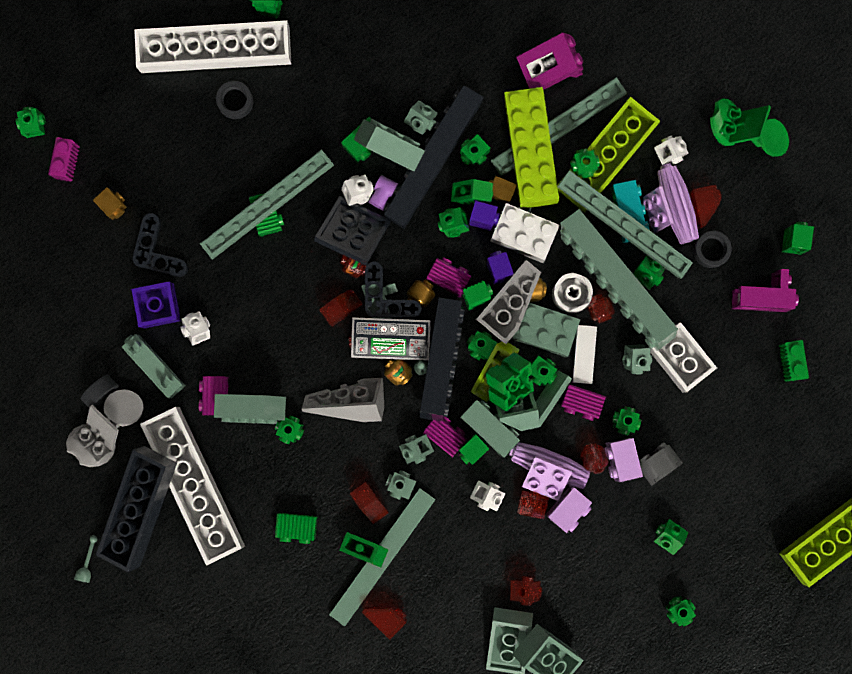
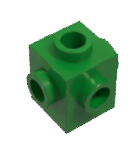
(30, 122)
(476, 145)
(582, 169)
(453, 222)
(649, 273)
(481, 352)
(538, 364)
(619, 420)
(296, 432)
(670, 536)
(674, 608)

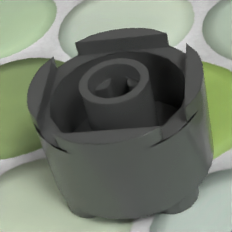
(659, 464)

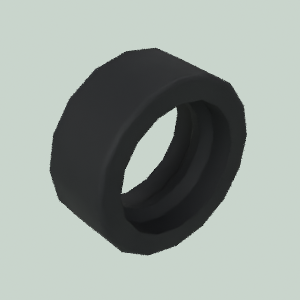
(231, 86)
(726, 249)
(99, 391)

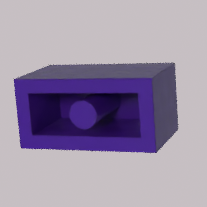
(484, 216)
(499, 267)

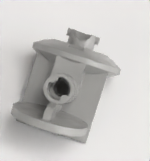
(96, 439)

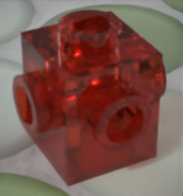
(533, 504)
(525, 590)

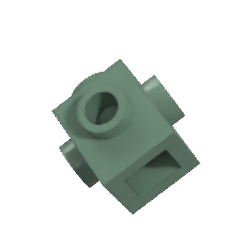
(421, 117)
(637, 358)
(416, 448)
(406, 490)

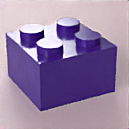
(156, 305)

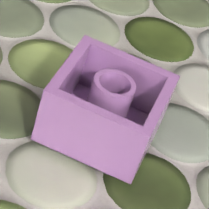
(623, 460)
(569, 509)

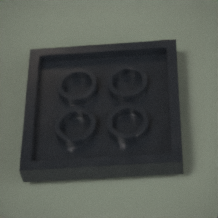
(352, 231)

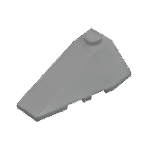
(509, 306)
(356, 402)

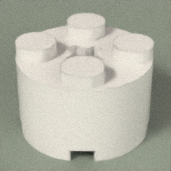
(576, 283)

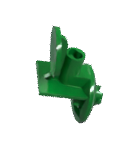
(736, 126)

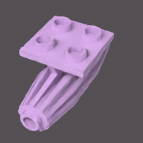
(672, 205)
(548, 470)

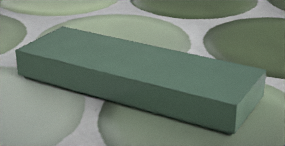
(551, 395)

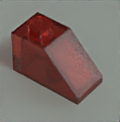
(705, 202)
(340, 307)
(369, 502)
(386, 619)

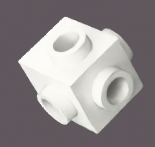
(671, 150)
(357, 190)
(195, 328)
(487, 495)

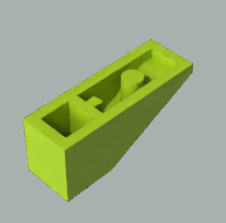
(498, 354)

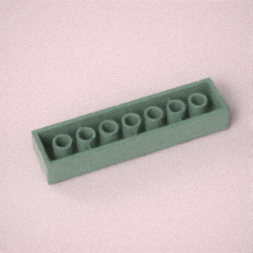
(618, 281)

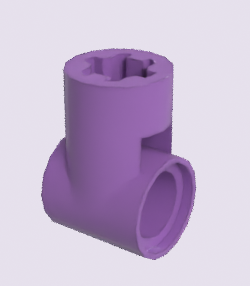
(383, 191)

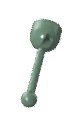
(419, 366)
(84, 574)

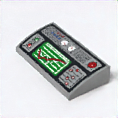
(390, 339)

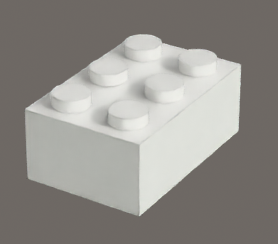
(524, 233)
(684, 360)

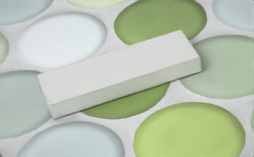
(584, 354)

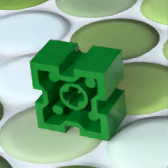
(509, 381)

